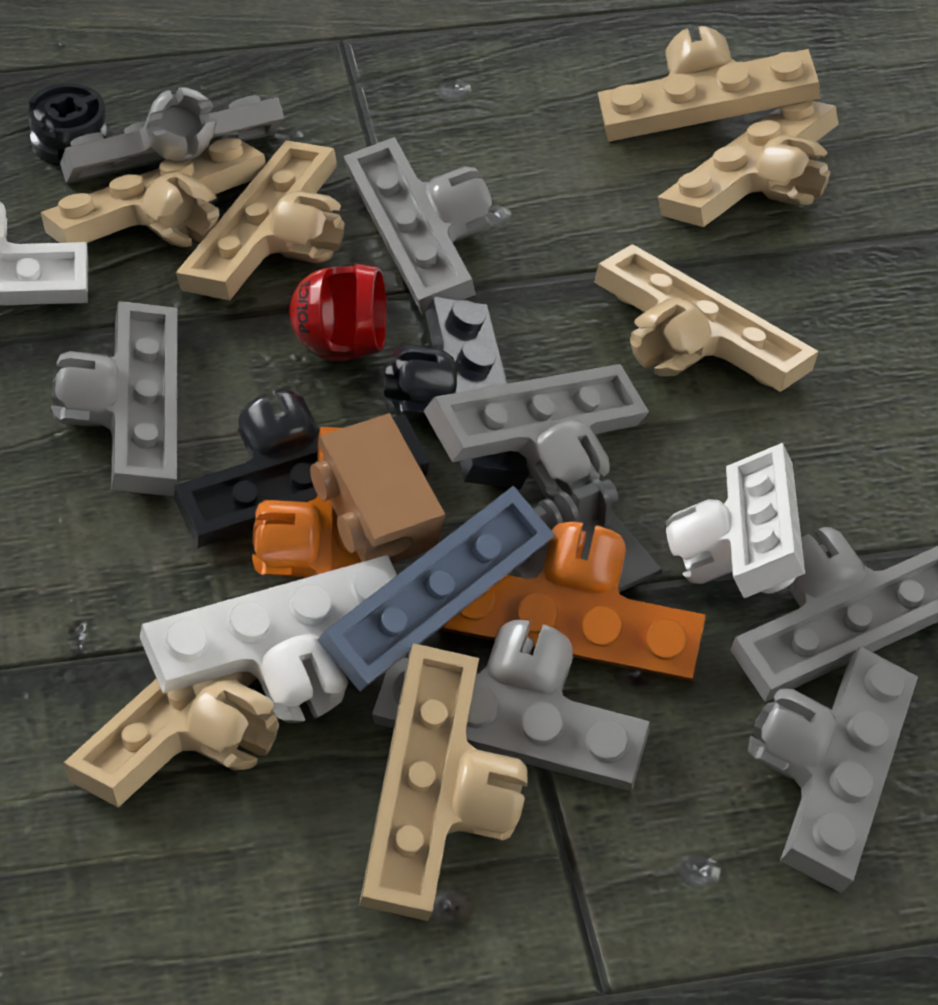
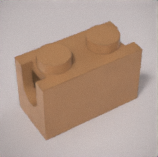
(377, 491)

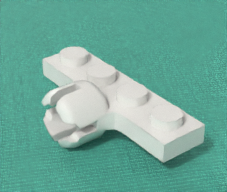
(41, 271)
(750, 533)
(269, 636)

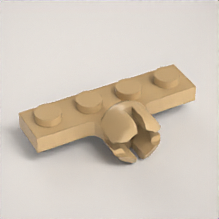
(707, 87)
(764, 159)
(165, 200)
(270, 216)
(692, 321)
(156, 726)
(435, 785)

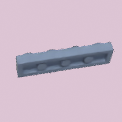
(435, 588)

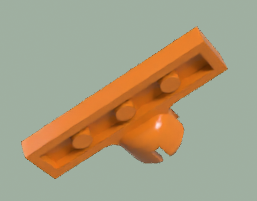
(299, 536)
(586, 606)

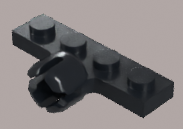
(460, 361)
(279, 469)

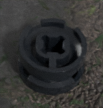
(61, 115)

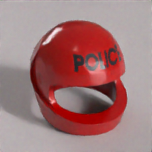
(341, 312)

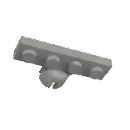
(175, 129)
(422, 218)
(130, 396)
(544, 420)
(837, 613)
(524, 716)
(836, 760)

